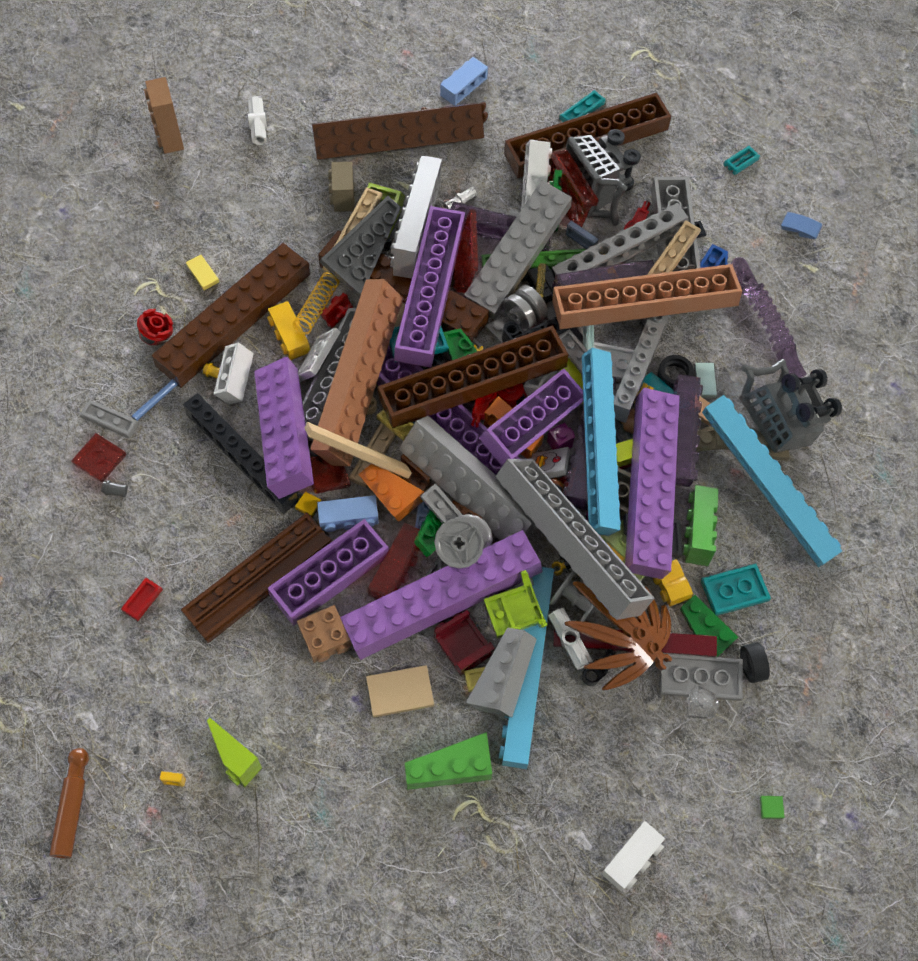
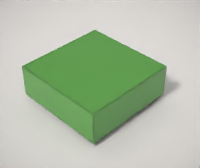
(772, 807)

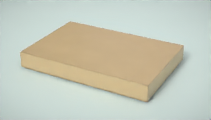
(400, 691)

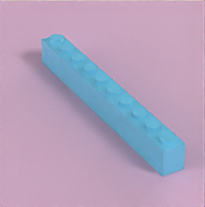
(600, 442)
(771, 481)
(520, 726)

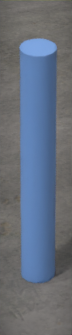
(154, 400)

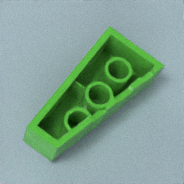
(702, 525)
(452, 765)

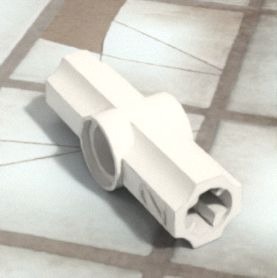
(257, 120)
(576, 650)

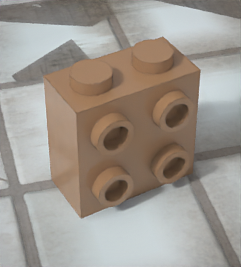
(324, 634)

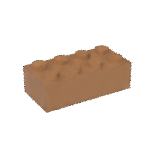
(163, 115)

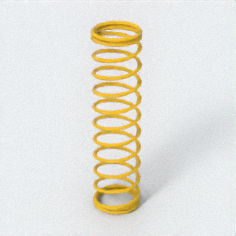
(311, 297)

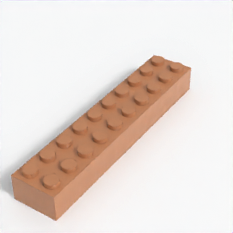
(646, 296)
(359, 368)

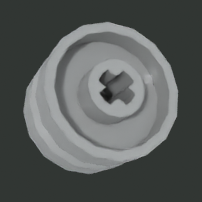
(525, 307)

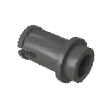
(114, 488)

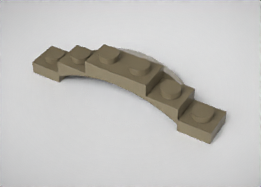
(712, 441)

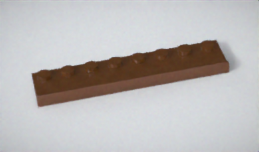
(248, 582)

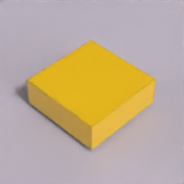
(308, 504)
(173, 779)

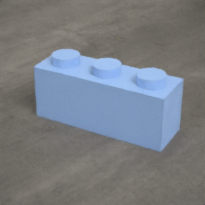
(463, 81)
(347, 513)

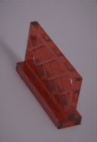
(577, 186)
(467, 256)

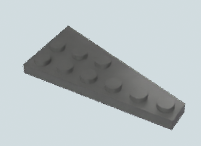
(359, 250)

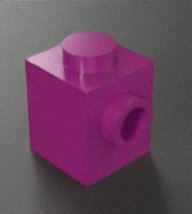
(561, 437)

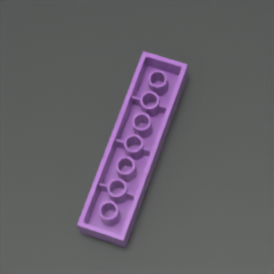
(283, 428)

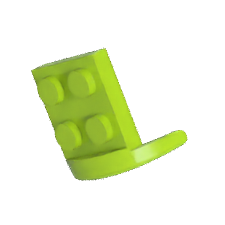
(515, 608)

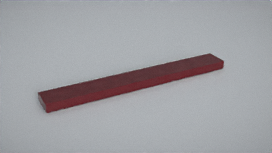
(677, 644)

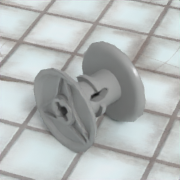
(462, 540)
(570, 592)

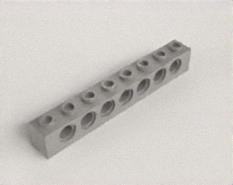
(646, 234)
(638, 366)

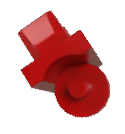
(336, 310)

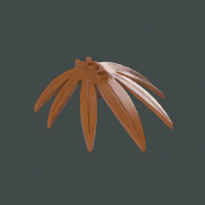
(638, 635)

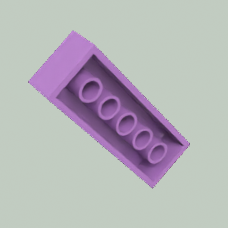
(533, 417)
(328, 572)

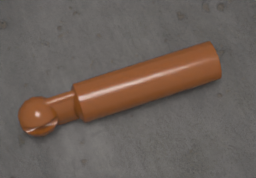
(69, 806)

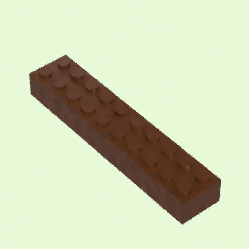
(634, 118)
(398, 130)
(458, 310)
(231, 315)
(472, 376)

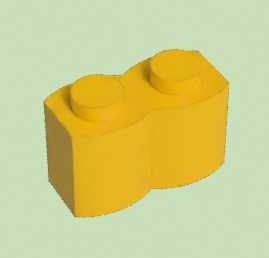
(674, 585)

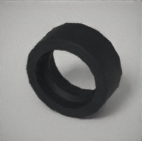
(674, 360)
(755, 662)

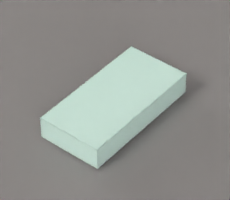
(707, 375)

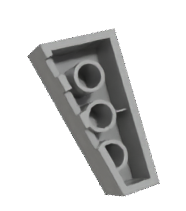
(504, 674)

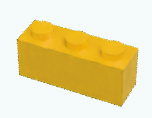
(282, 319)

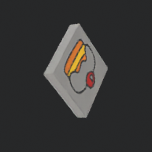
(553, 462)

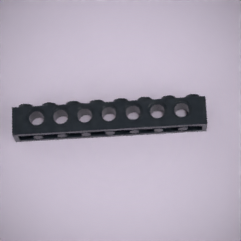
(235, 448)

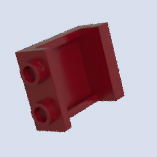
(463, 642)

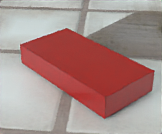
(141, 599)

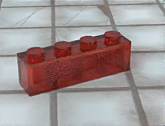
(396, 563)

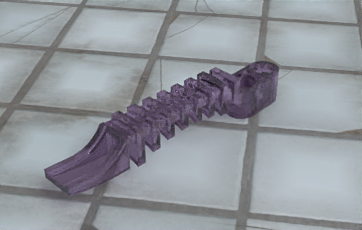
(771, 317)

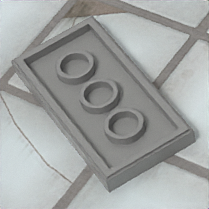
(715, 674)

